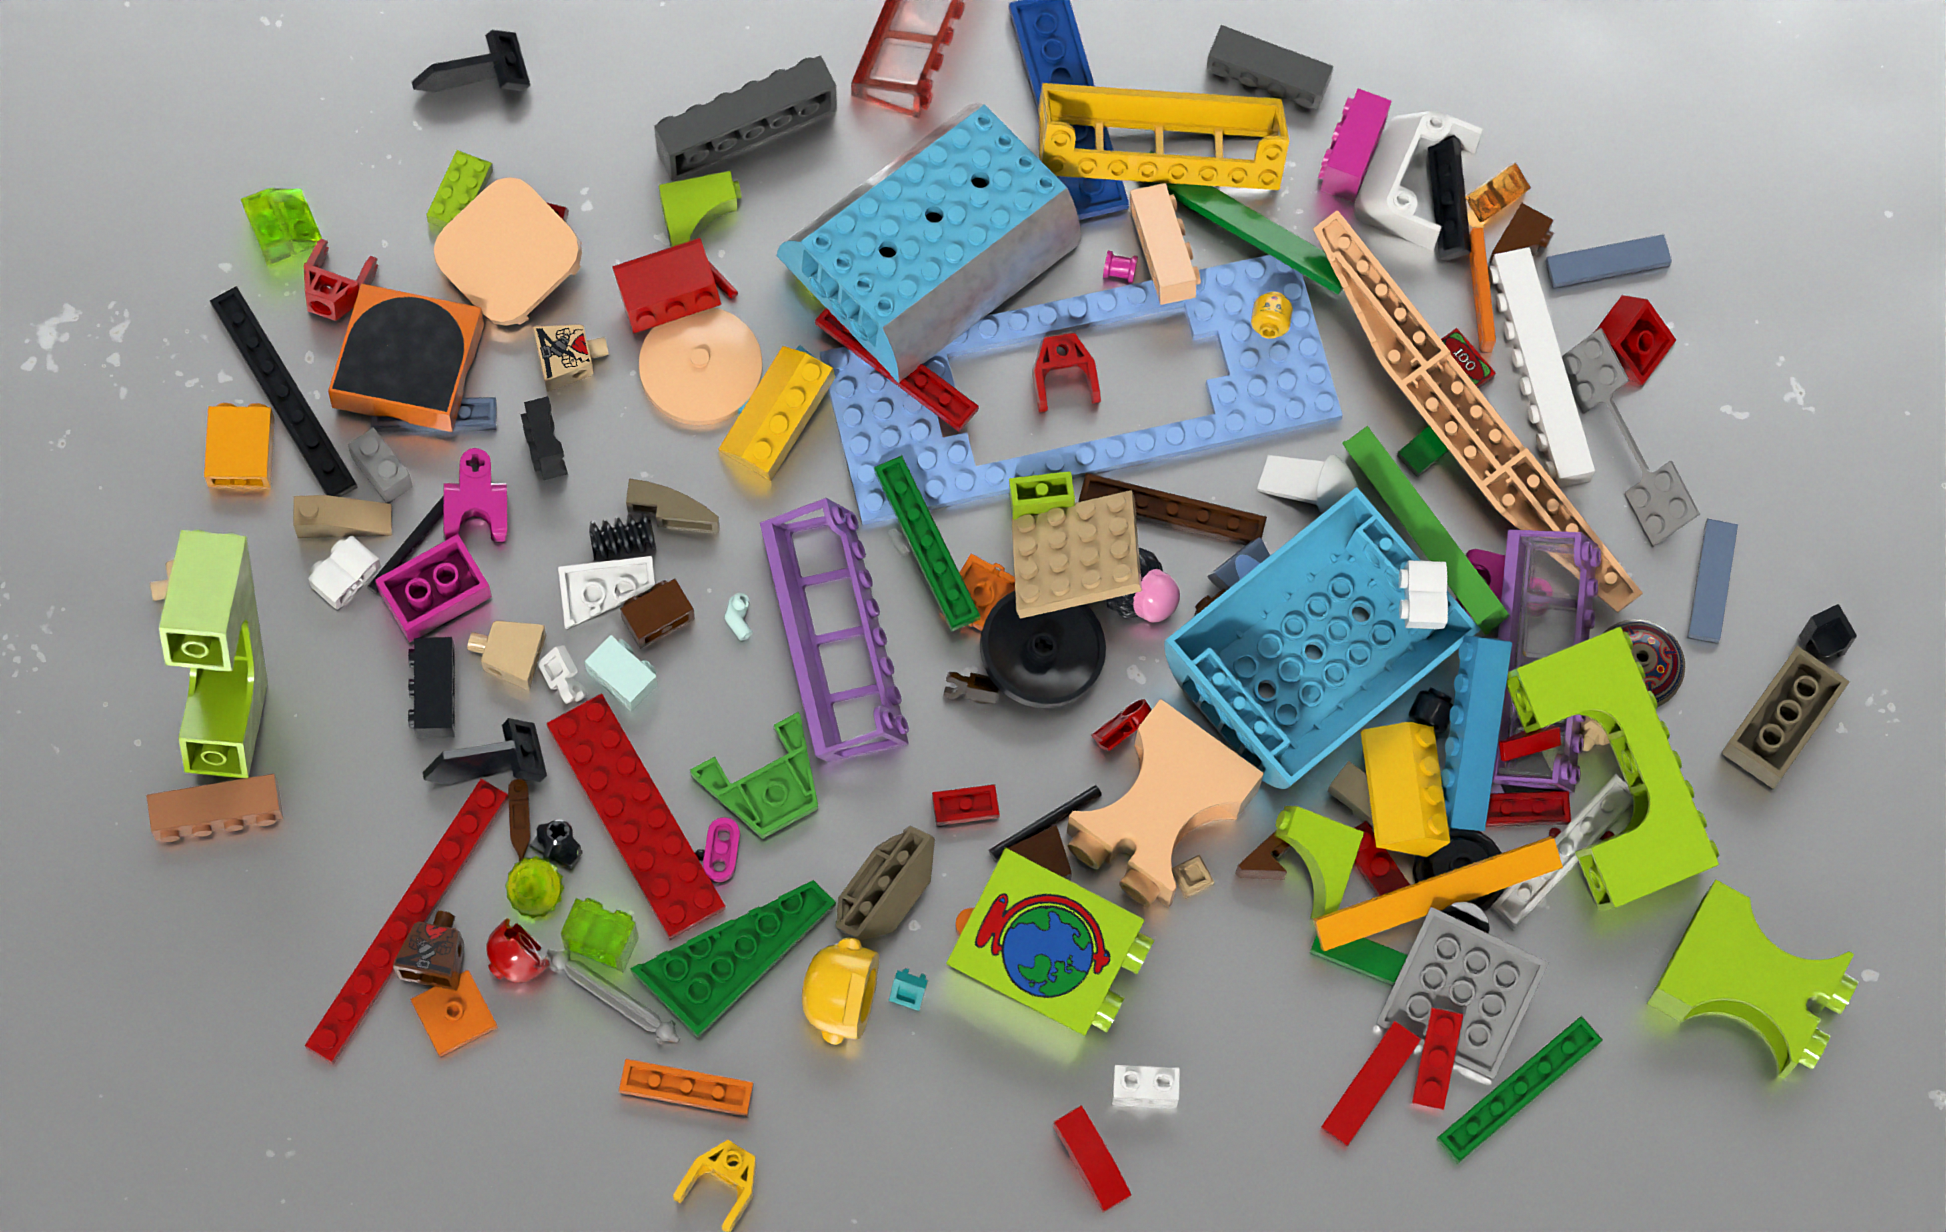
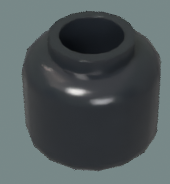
(1431, 709)

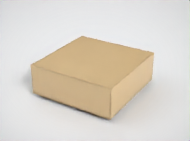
(1192, 876)

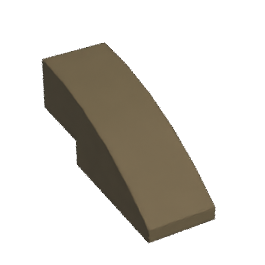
(670, 507)
(1352, 790)

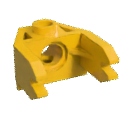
(738, 1177)

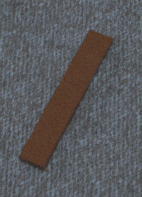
(1180, 511)

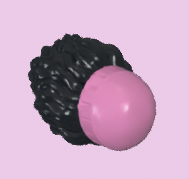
(1158, 595)

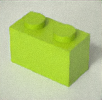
(1040, 493)

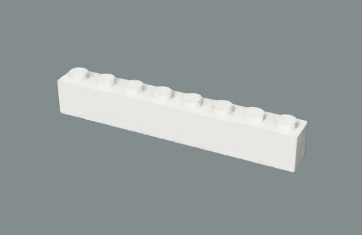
(1541, 368)

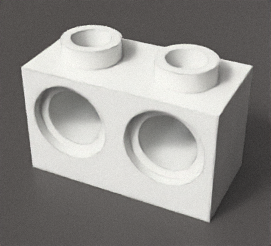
(1145, 1086)

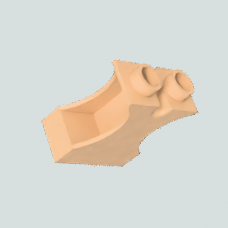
(1180, 786)

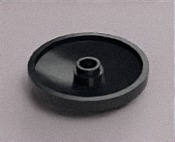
(1044, 656)

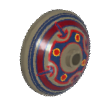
(1664, 656)

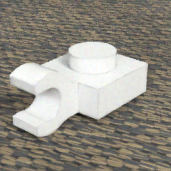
(559, 672)

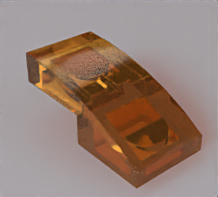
(1497, 192)

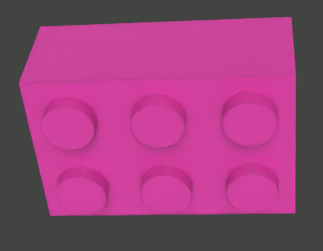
(1353, 144)
(433, 588)

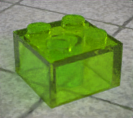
(600, 934)

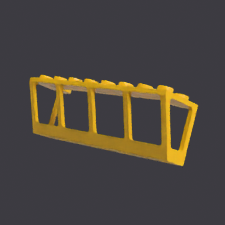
(1161, 111)

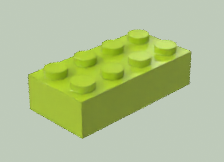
(460, 186)

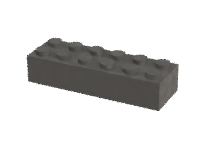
(745, 117)

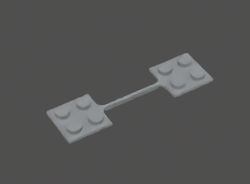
(1661, 495)

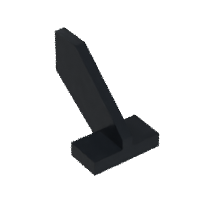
(503, 62)
(518, 753)

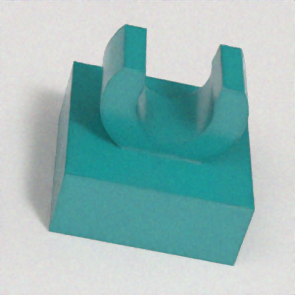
(908, 989)

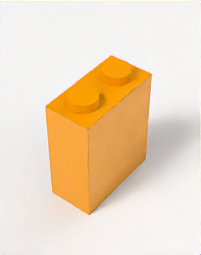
(239, 446)

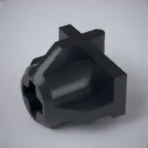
(557, 843)

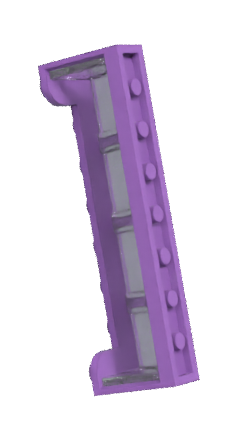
(1549, 602)

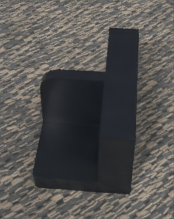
(1829, 632)

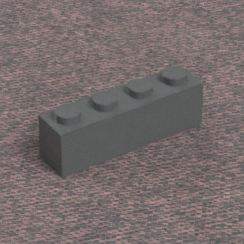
(1269, 67)

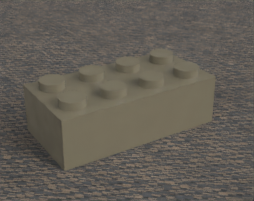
(1785, 717)

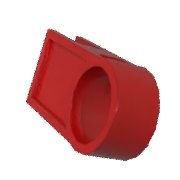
(1122, 725)

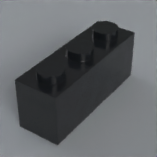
(432, 687)

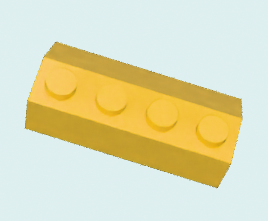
(778, 411)
(1405, 788)

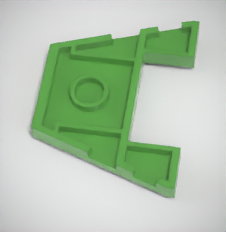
(771, 794)

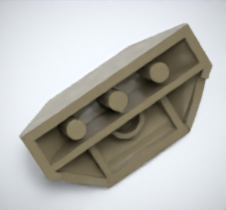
(886, 885)

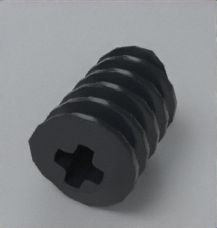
(621, 535)

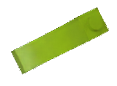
(695, 203)
(1326, 849)

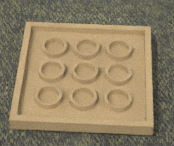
(1076, 555)

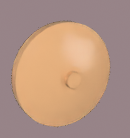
(700, 367)

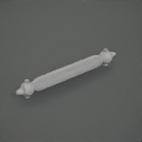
(613, 995)

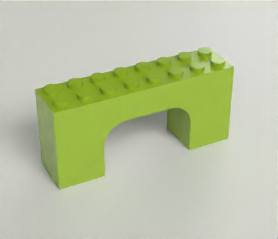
(216, 632)
(1666, 830)

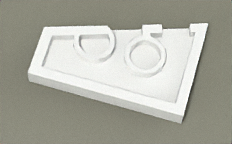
(601, 586)

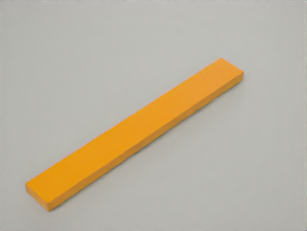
(1437, 892)

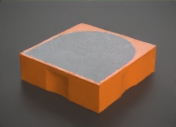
(406, 357)

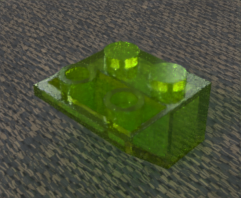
(281, 222)

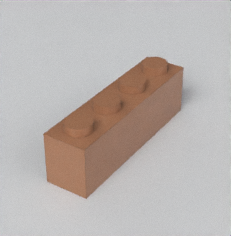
(214, 807)

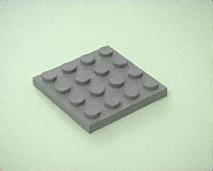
(1468, 974)

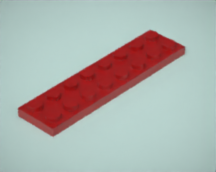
(636, 816)

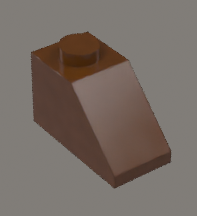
(1525, 230)

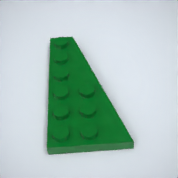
(723, 963)

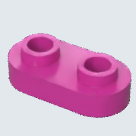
(721, 851)

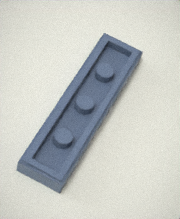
(1608, 261)
(472, 415)
(1712, 580)

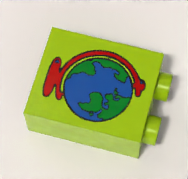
(1050, 944)

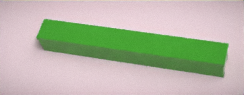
(1426, 529)

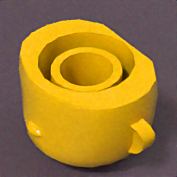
(840, 990)

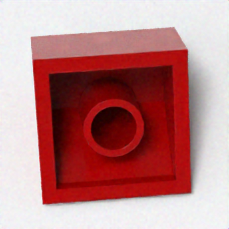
(1637, 336)

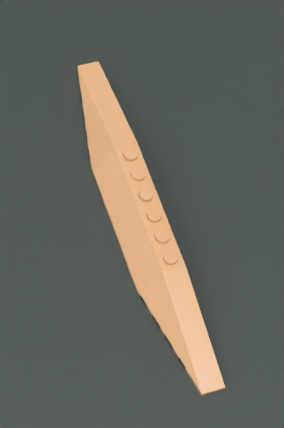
(1456, 407)

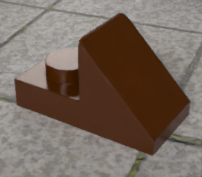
(1261, 863)

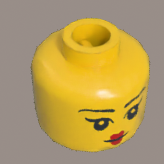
(1271, 315)

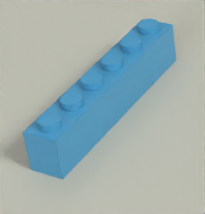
(1474, 730)

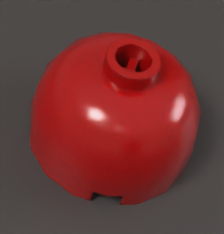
(514, 953)

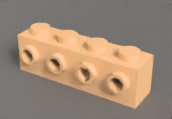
(1164, 244)

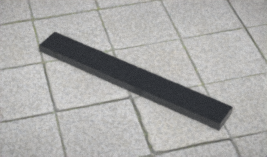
(283, 393)

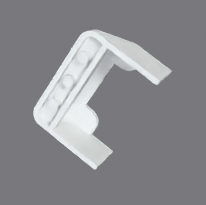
(1382, 199)

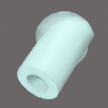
(735, 616)

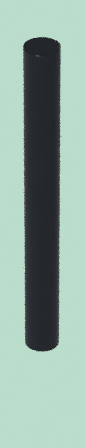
(410, 543)
(1047, 820)

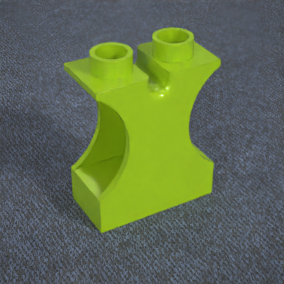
(1738, 972)

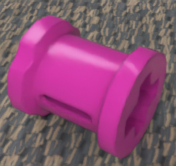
(1120, 266)

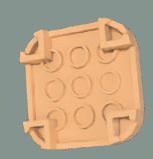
(507, 251)

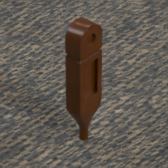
(519, 816)

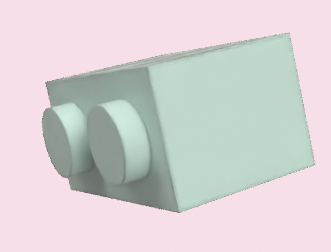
(622, 672)

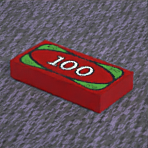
(1468, 358)

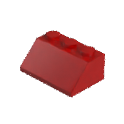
(666, 285)

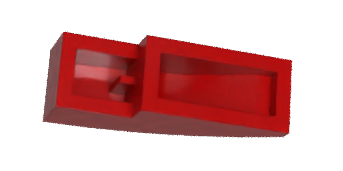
(1092, 1158)

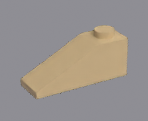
(340, 517)

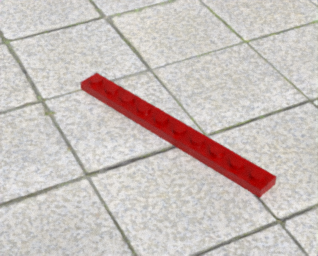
(415, 906)

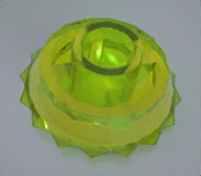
(534, 886)

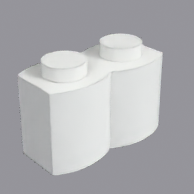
(343, 571)
(1425, 594)

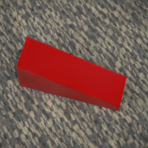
(1529, 743)

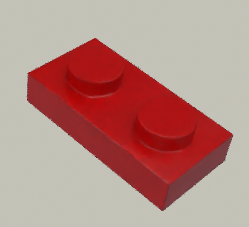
(965, 805)

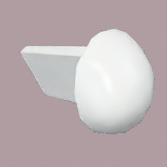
(1307, 480)

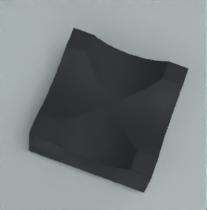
(543, 445)

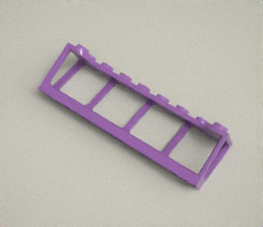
(805, 643)

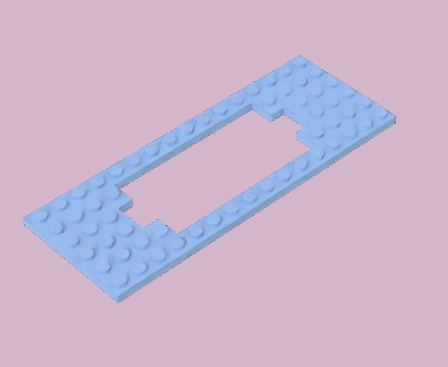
(1267, 391)

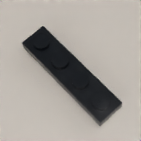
(1449, 199)

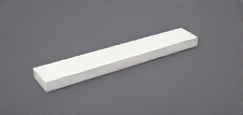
(1581, 832)

